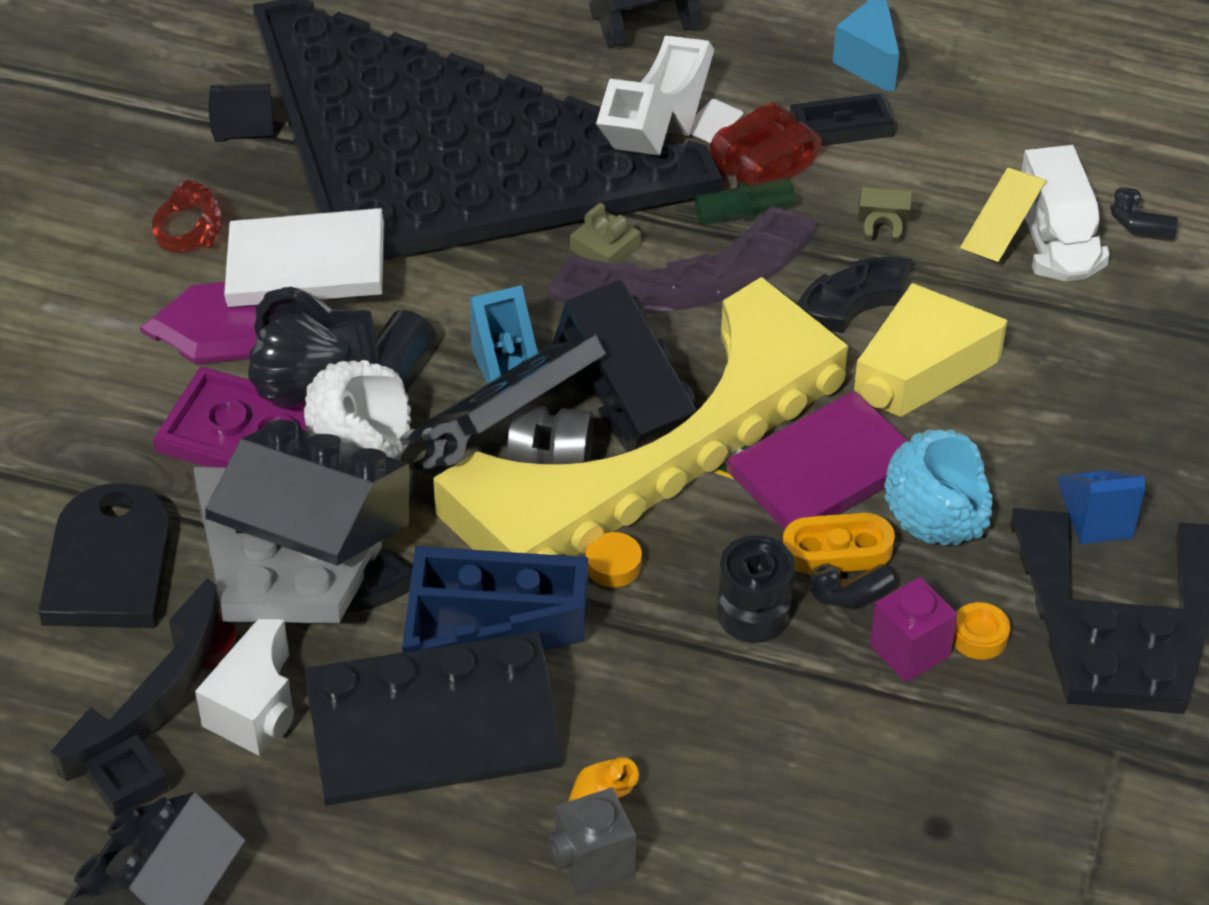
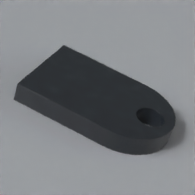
(107, 566)

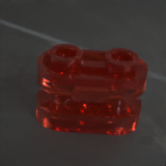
(765, 146)

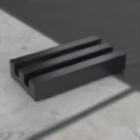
(847, 118)

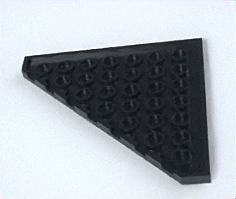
(445, 142)

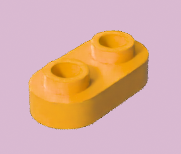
(837, 541)

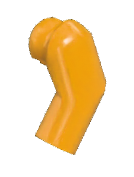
(616, 773)

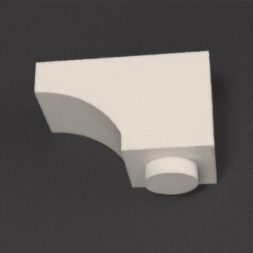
(245, 693)

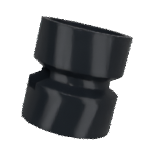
(755, 588)

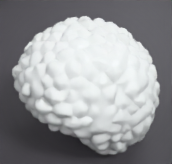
(360, 405)

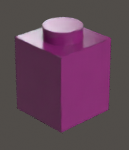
(913, 629)

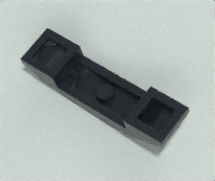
(157, 697)

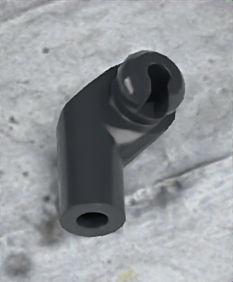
(1139, 222)
(850, 593)

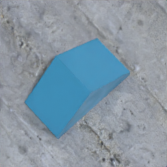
(868, 45)
(500, 331)

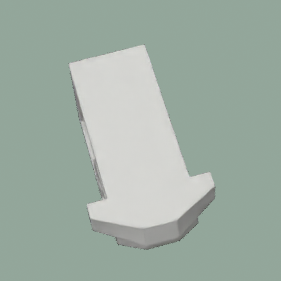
(1063, 216)

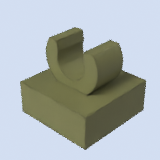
(884, 206)
(605, 237)

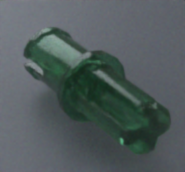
(744, 200)

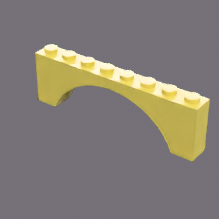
(773, 371)

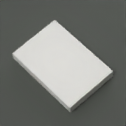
(314, 252)

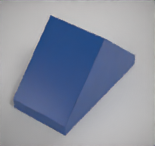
(1102, 504)

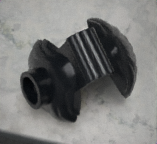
(299, 339)

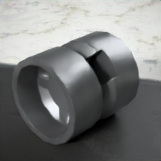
(569, 432)

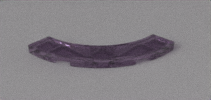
(700, 279)

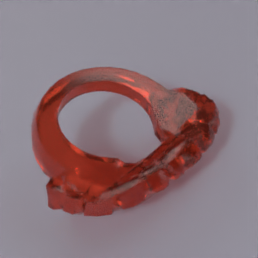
(185, 196)

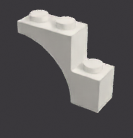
(665, 101)

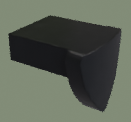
(240, 111)

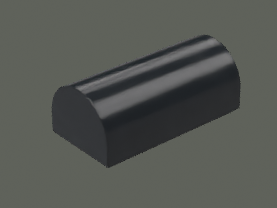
(406, 345)

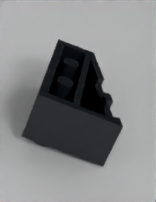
(635, 375)

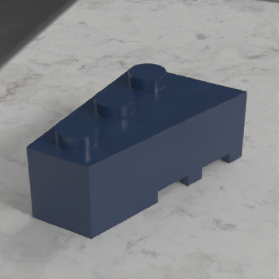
(494, 594)

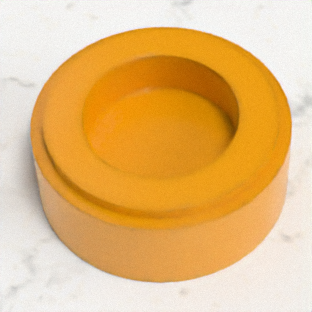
(614, 559)
(981, 631)

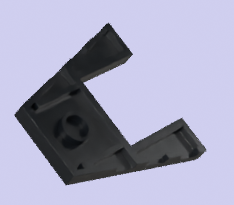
(1117, 650)

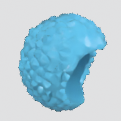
(939, 488)

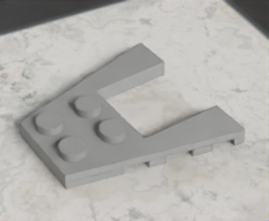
(270, 580)

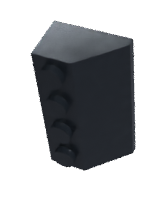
(432, 718)

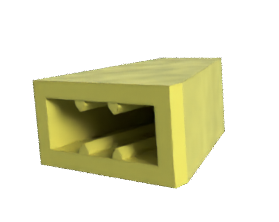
(926, 350)

